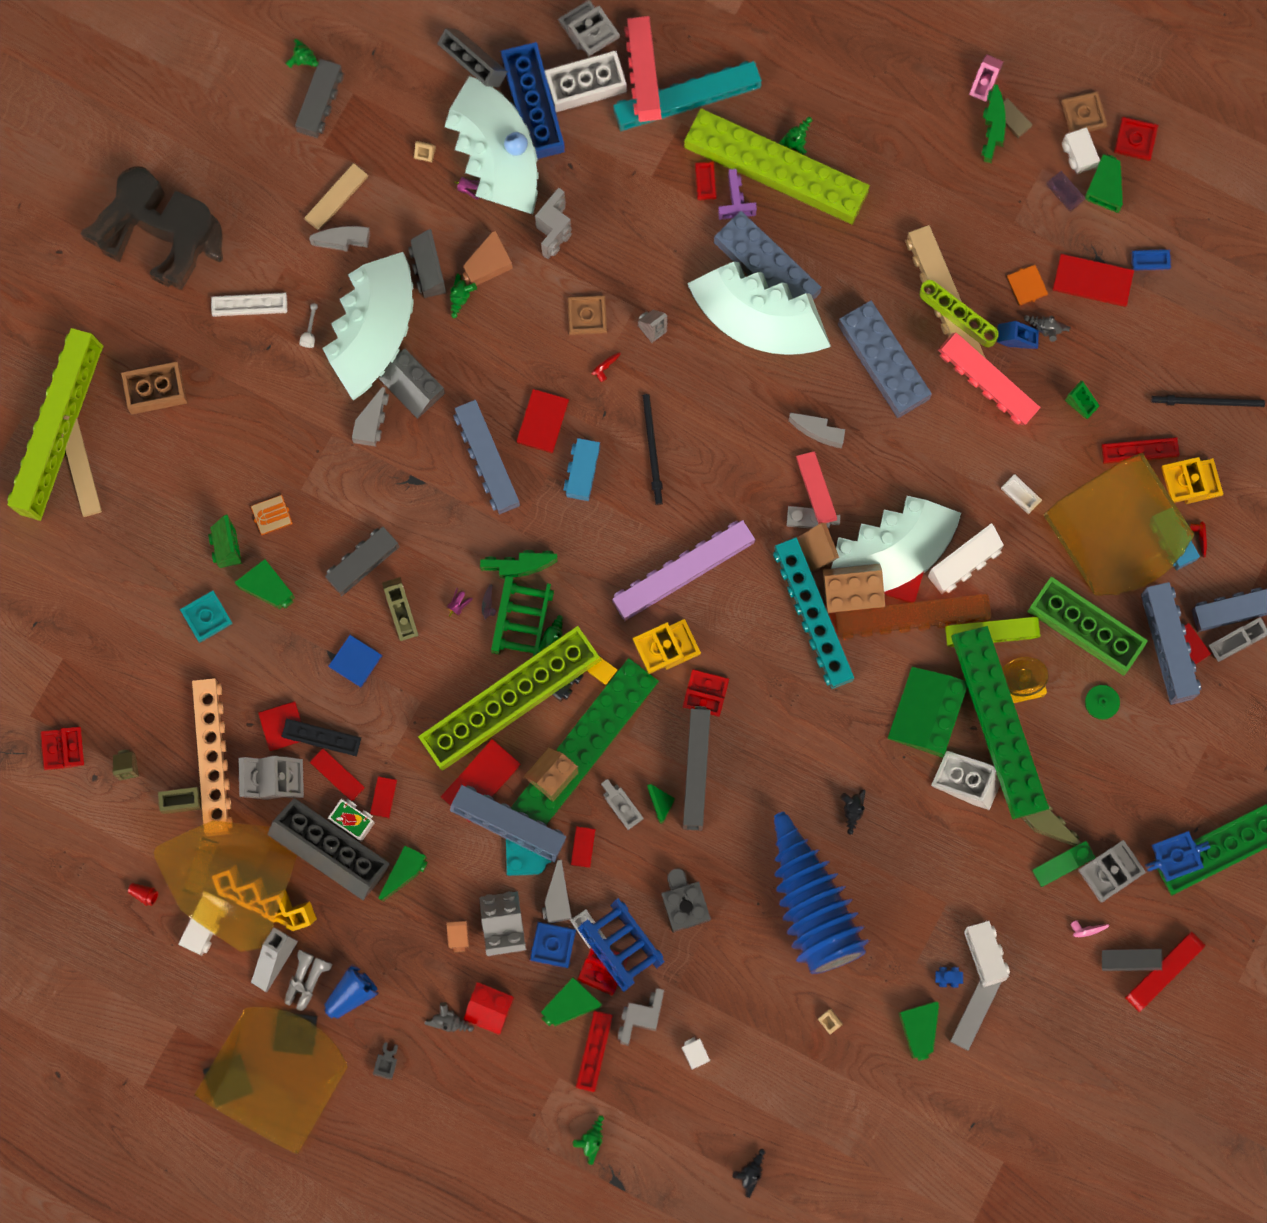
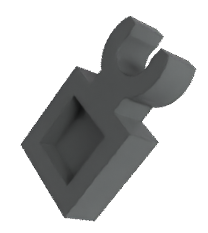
(385, 1064)

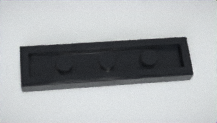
(321, 737)

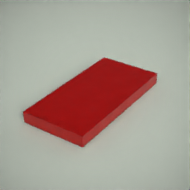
(1093, 280)
(485, 773)

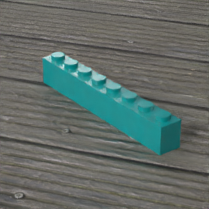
(694, 93)

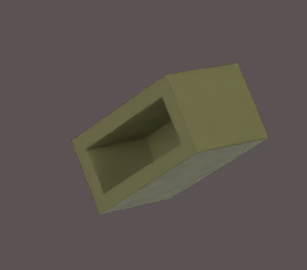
(179, 800)

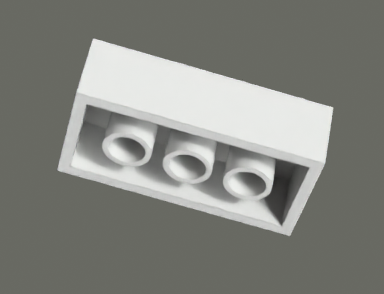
(586, 81)

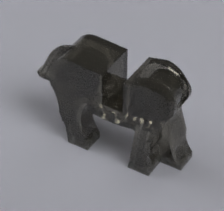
(183, 223)

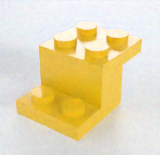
(1192, 480)
(666, 646)

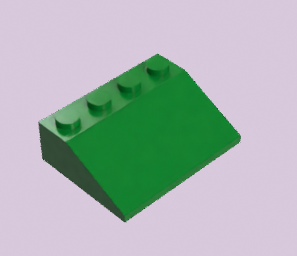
(928, 711)

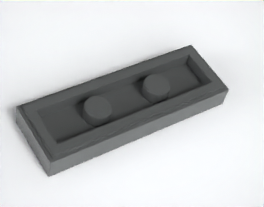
(1132, 960)

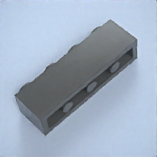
(472, 57)
(319, 98)
(361, 561)

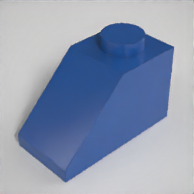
(1017, 335)

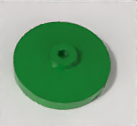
(1102, 702)

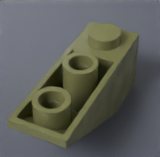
(1051, 826)

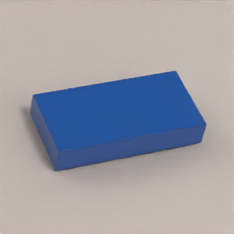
(1151, 260)

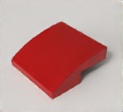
(707, 691)
(274, 721)
(62, 748)
(596, 975)

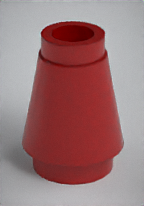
(144, 894)

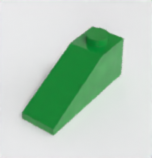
(1064, 864)
(406, 869)

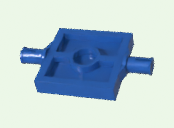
(1177, 856)

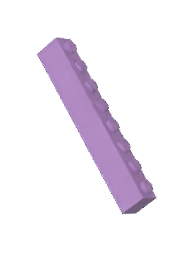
(683, 570)

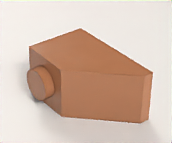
(458, 936)

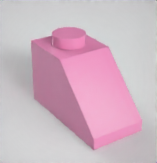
(986, 77)

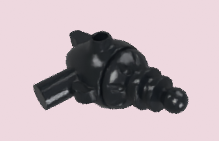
(853, 809)
(750, 1173)

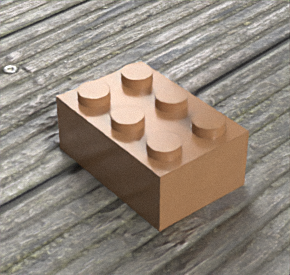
(154, 388)
(854, 588)

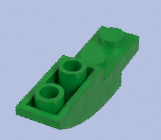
(996, 118)
(528, 563)

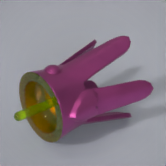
(464, 184)
(454, 605)

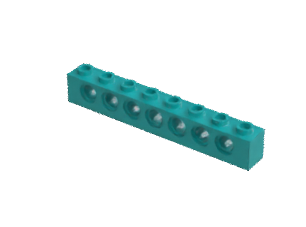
(792, 549)

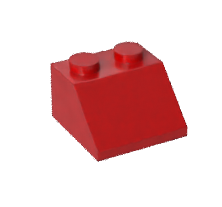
(488, 1008)

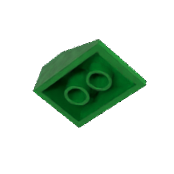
(225, 543)

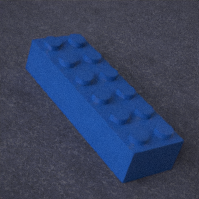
(533, 98)

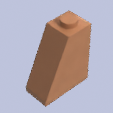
(487, 261)

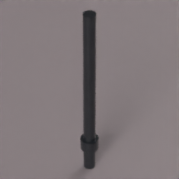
(1171, 400)
(656, 485)

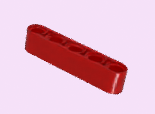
(1172, 965)

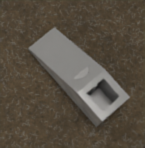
(367, 424)
(272, 958)

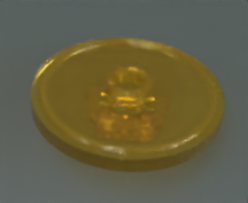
(1025, 676)

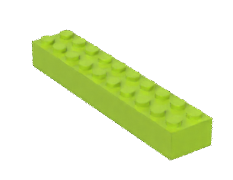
(776, 166)
(47, 446)
(509, 698)

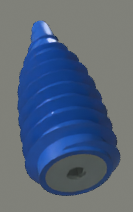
(814, 904)

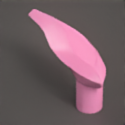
(1087, 931)

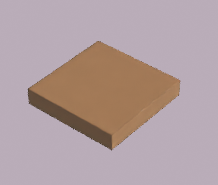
(1084, 112)
(587, 315)
(818, 547)

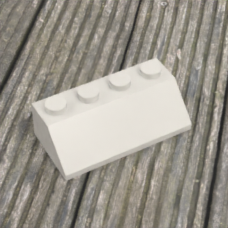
(966, 559)

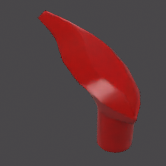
(603, 366)
(1201, 528)

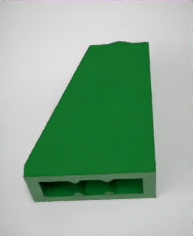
(1107, 184)
(266, 585)
(569, 1004)
(920, 1029)

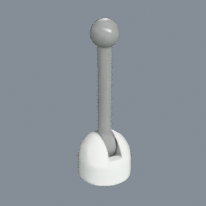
(308, 339)

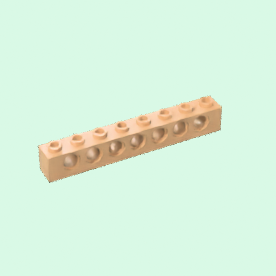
(201, 689)

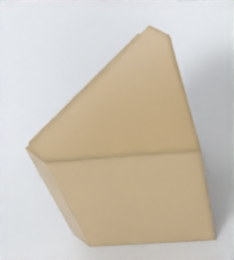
(424, 151)
(830, 1021)

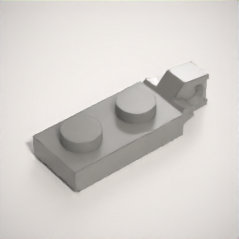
(805, 518)
(621, 805)

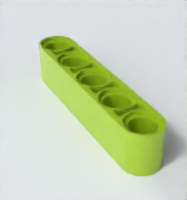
(954, 305)
(1000, 630)

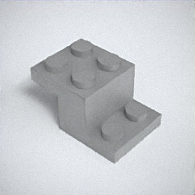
(589, 28)
(553, 224)
(271, 777)
(1112, 871)
(502, 923)
(641, 1016)

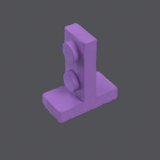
(737, 199)

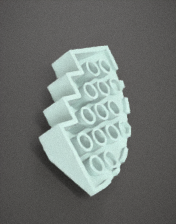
(484, 122)
(759, 314)
(373, 324)
(903, 542)

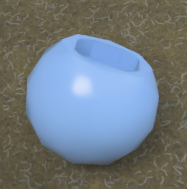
(515, 143)

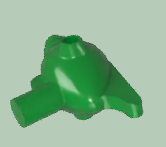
(302, 55)
(796, 137)
(460, 294)
(552, 633)
(591, 1140)

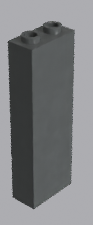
(696, 769)

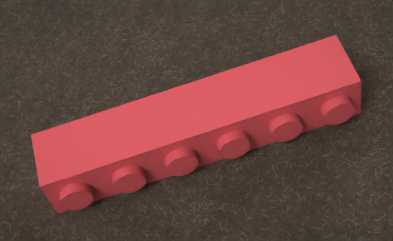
(643, 69)
(989, 379)

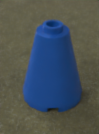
(350, 993)

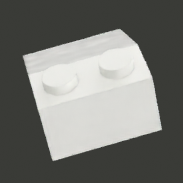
(967, 780)

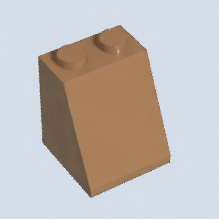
(552, 773)

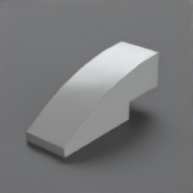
(341, 237)
(818, 430)
(1239, 639)

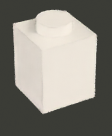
(695, 1053)

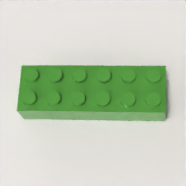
(1087, 626)

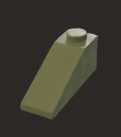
(400, 609)

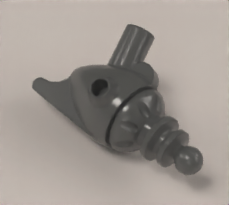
(1047, 326)
(448, 1020)

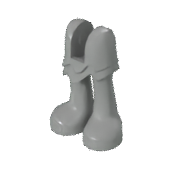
(298, 986)

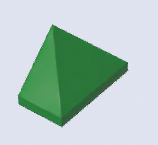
(1082, 400)
(661, 801)

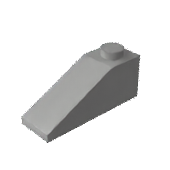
(653, 324)
(557, 902)

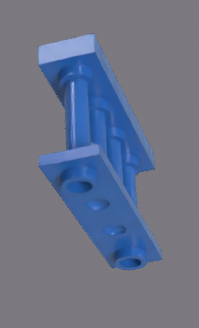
(612, 961)

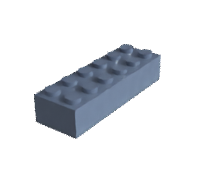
(758, 253)
(884, 359)
(1170, 643)

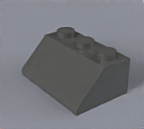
(427, 265)
(411, 384)

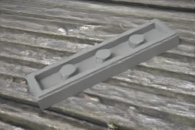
(974, 1015)

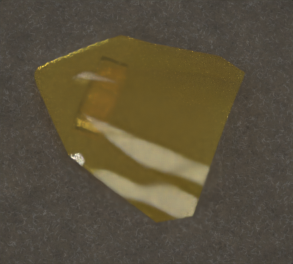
(228, 879)

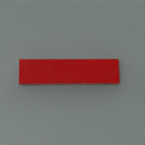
(1150, 448)
(594, 1051)

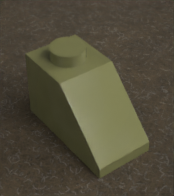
(125, 765)

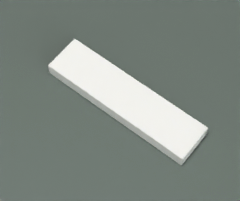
(249, 304)

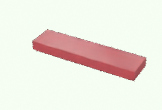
(816, 488)

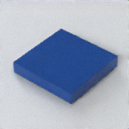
(355, 661)
(553, 945)

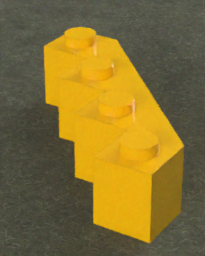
(295, 917)

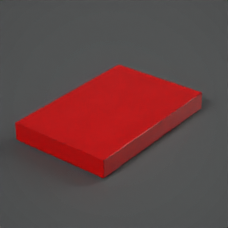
(542, 421)

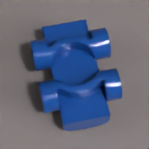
(953, 977)

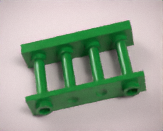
(507, 606)

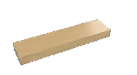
(336, 197)

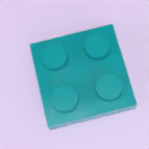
(206, 616)

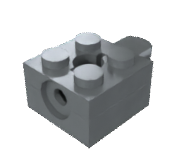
(684, 902)

